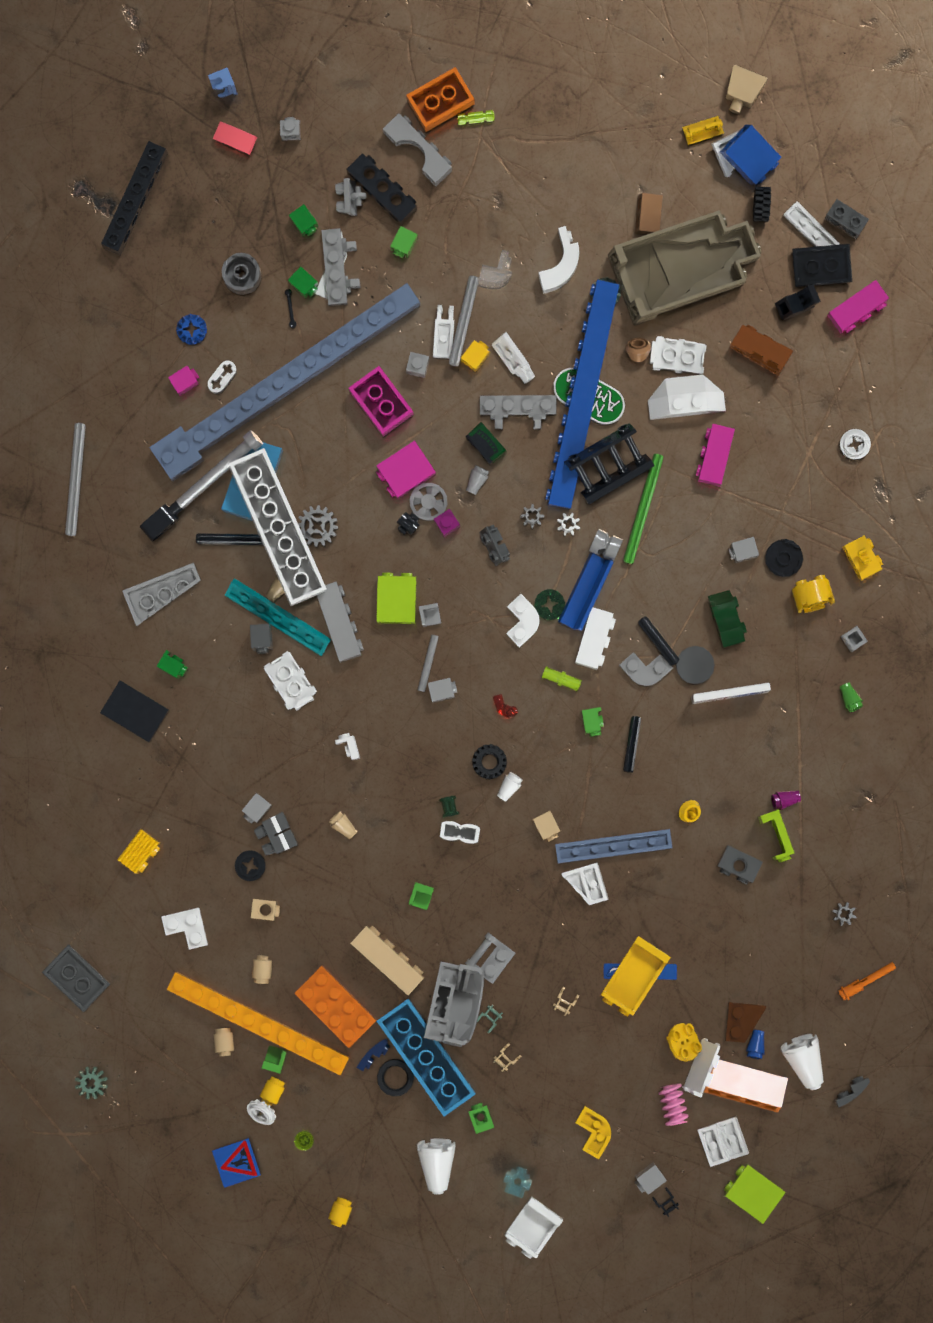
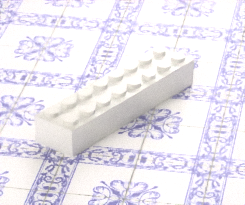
(277, 527)

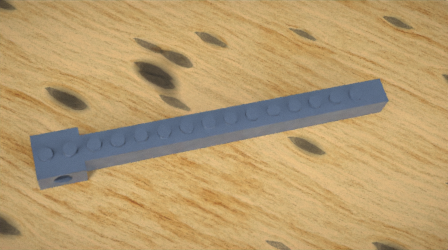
(182, 450)

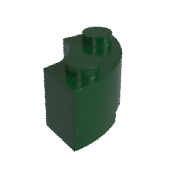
(724, 611)

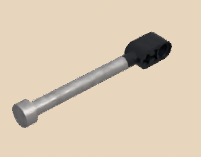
(167, 515)

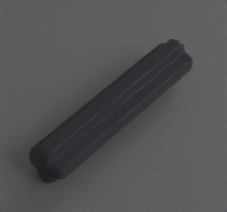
(658, 641)
(632, 744)

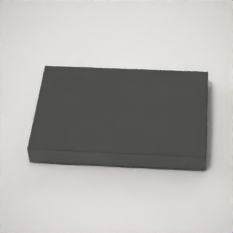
(76, 978)

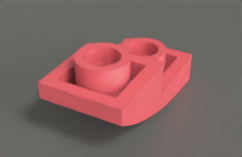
(235, 138)

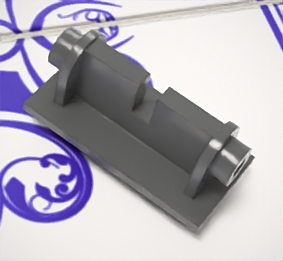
(490, 537)

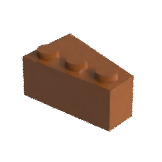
(761, 349)

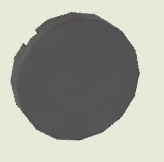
(695, 665)

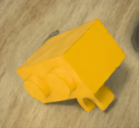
(862, 557)

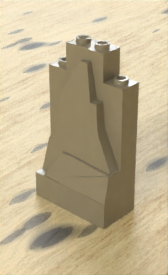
(682, 264)

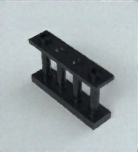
(624, 472)

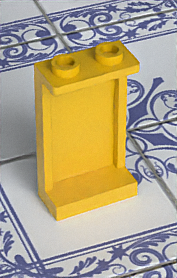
(635, 976)

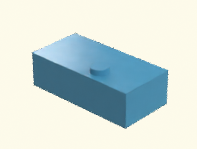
(233, 500)

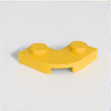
(599, 1130)

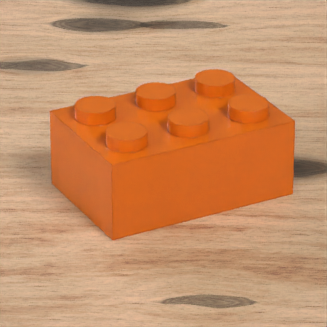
(440, 99)

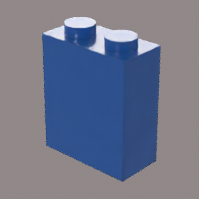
(751, 155)

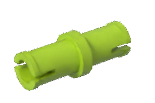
(561, 678)

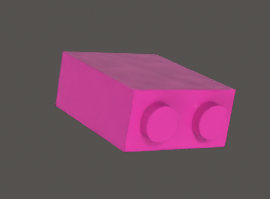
(405, 470)

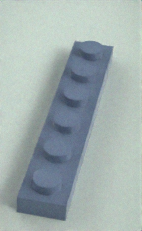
(613, 846)

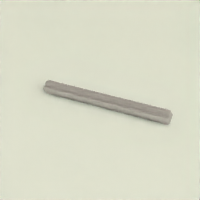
(75, 479)

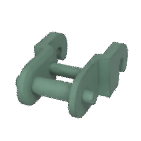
(492, 1020)

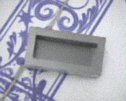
(649, 1179)

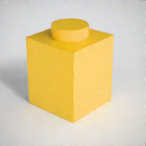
(475, 355)

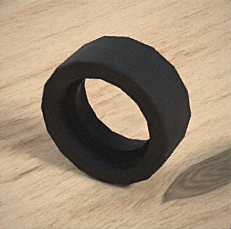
(395, 1092)

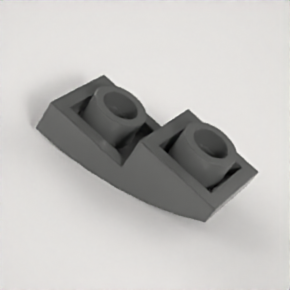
(856, 1087)

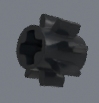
(408, 523)

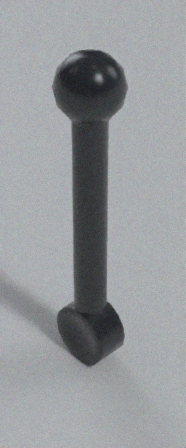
(292, 323)

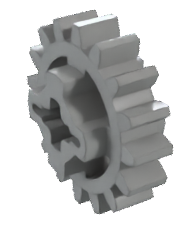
(324, 520)

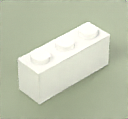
(595, 638)

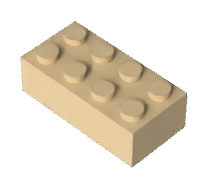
(387, 960)

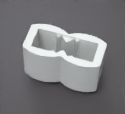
(453, 831)

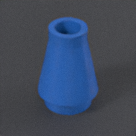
(756, 1045)

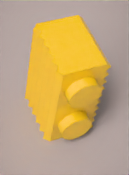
(139, 851)

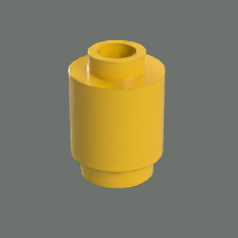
(272, 1091)
(340, 1212)

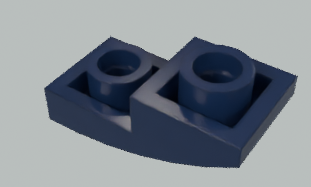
(378, 1049)

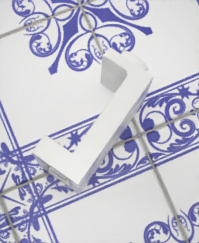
(532, 1228)

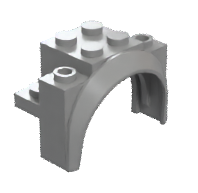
(455, 1004)

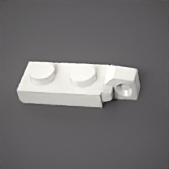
(513, 358)

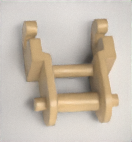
(566, 1011)
(509, 1061)

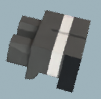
(272, 827)

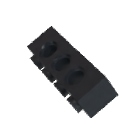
(398, 212)

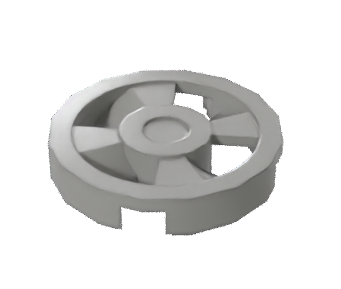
(428, 501)

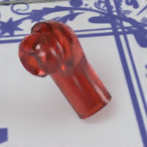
(504, 709)

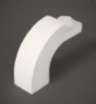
(559, 275)

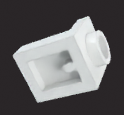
(351, 749)

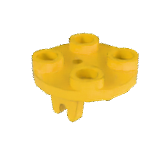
(684, 1042)

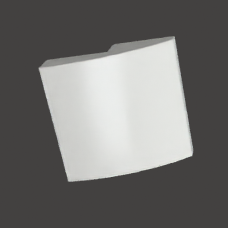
(723, 1141)

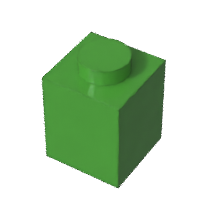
(403, 242)

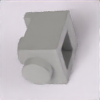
(290, 129)

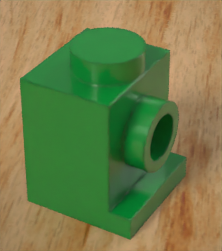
(172, 665)

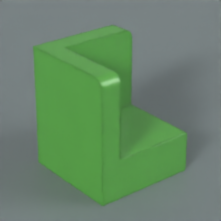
(421, 896)
(274, 1059)

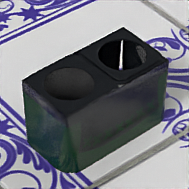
(485, 443)

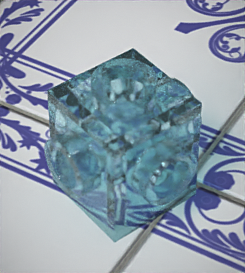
(517, 1189)

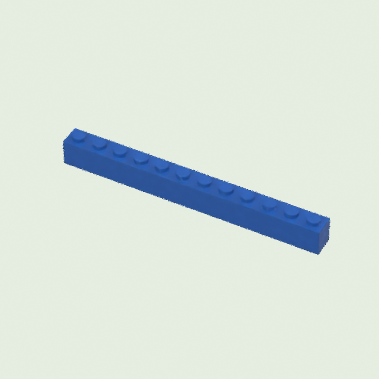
(583, 391)

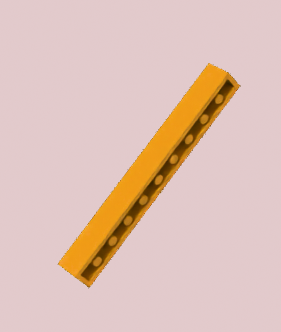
(258, 1023)

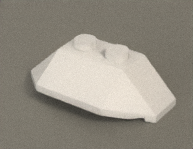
(685, 398)

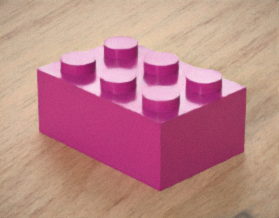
(381, 401)

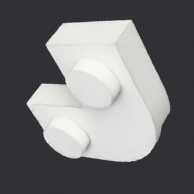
(528, 620)

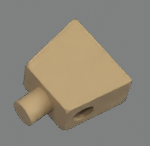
(744, 88)

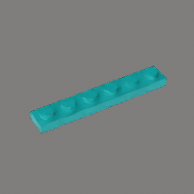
(278, 617)

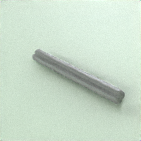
(463, 321)

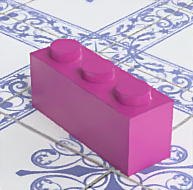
(858, 307)
(715, 454)

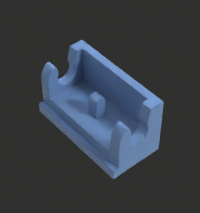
(223, 79)

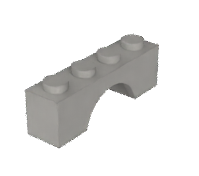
(401, 132)

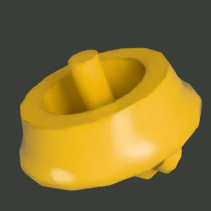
(689, 811)

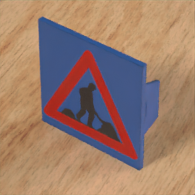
(236, 1163)

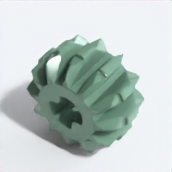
(84, 1082)

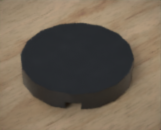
(784, 558)

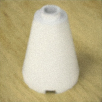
(805, 1060)
(436, 1163)

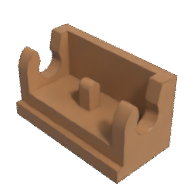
(648, 213)

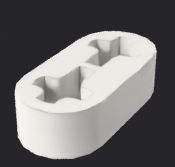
(225, 380)

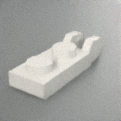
(443, 334)

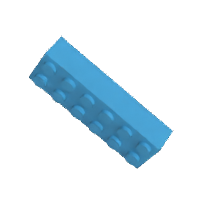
(426, 1058)

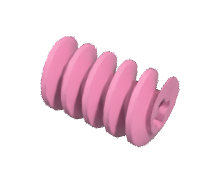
(673, 1104)

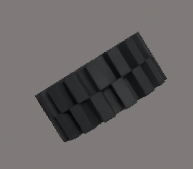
(761, 203)
(489, 773)

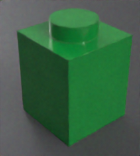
(303, 221)
(303, 283)

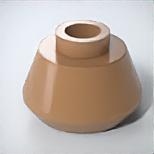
(638, 349)

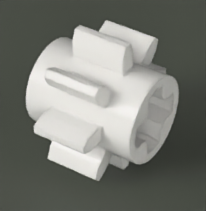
(566, 518)

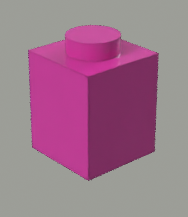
(184, 380)

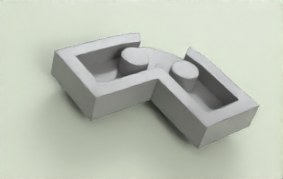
(643, 674)

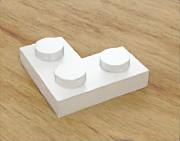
(191, 923)

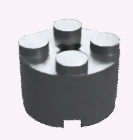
(246, 283)

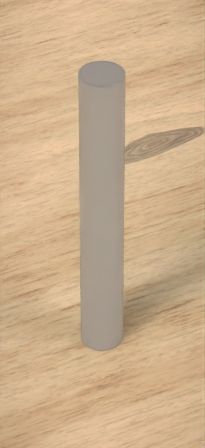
(428, 663)

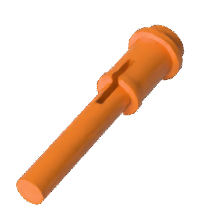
(857, 986)

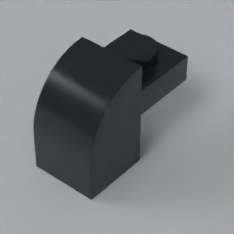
(797, 303)

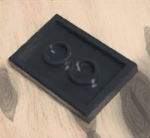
(822, 265)
(134, 711)

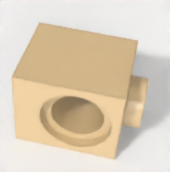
(547, 826)
(256, 909)

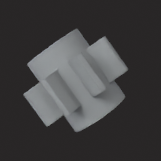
(532, 521)
(849, 915)

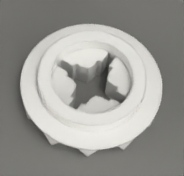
(859, 436)
(264, 1117)

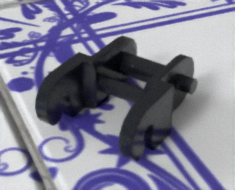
(666, 1212)

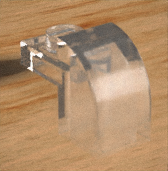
(496, 277)

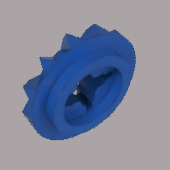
(198, 335)

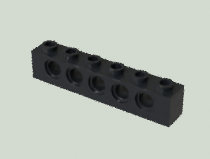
(134, 198)

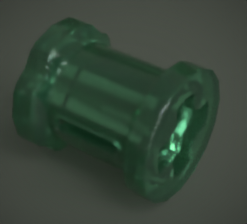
(449, 806)

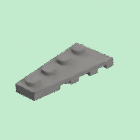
(155, 593)

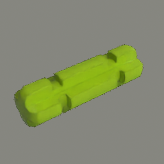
(475, 117)

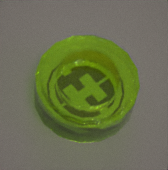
(304, 1140)

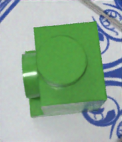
(592, 721)
(486, 1123)

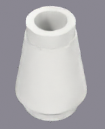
(509, 786)

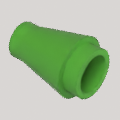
(851, 699)

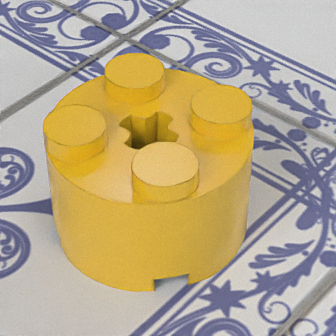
(813, 594)

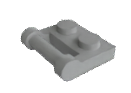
(495, 962)

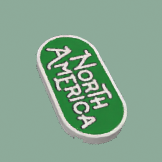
(608, 401)

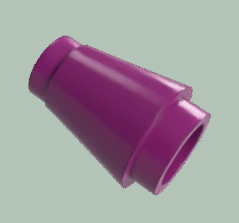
(784, 799)

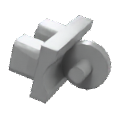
(352, 197)

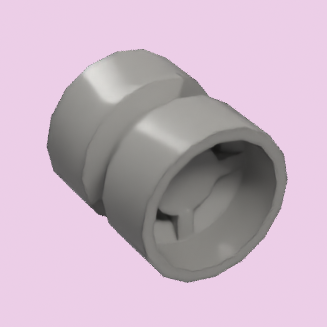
(605, 545)

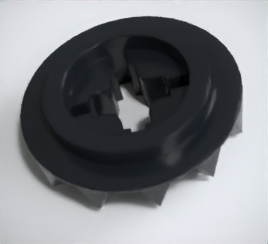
(241, 869)

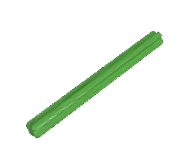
(643, 509)

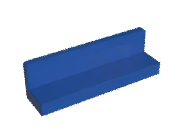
(585, 592)

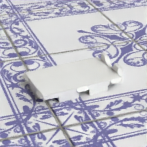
(677, 355)
(290, 681)
(699, 1074)

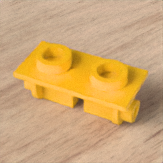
(703, 130)

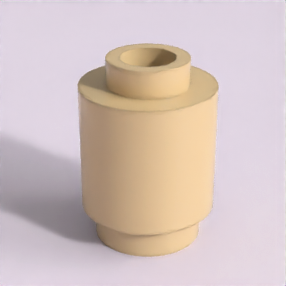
(261, 969)
(223, 1041)

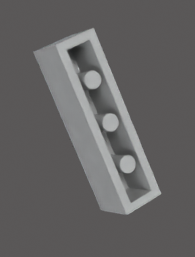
(338, 622)

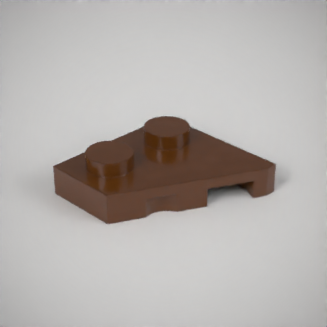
(742, 1020)

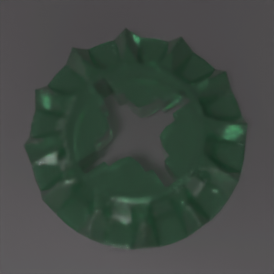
(557, 609)

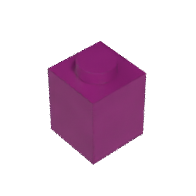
(446, 523)

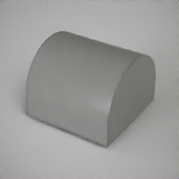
(854, 639)

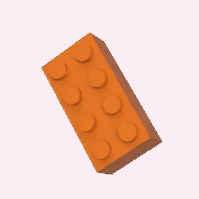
(335, 1006)

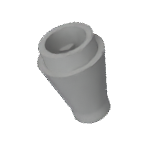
(477, 479)

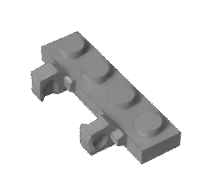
(337, 283)
(533, 405)

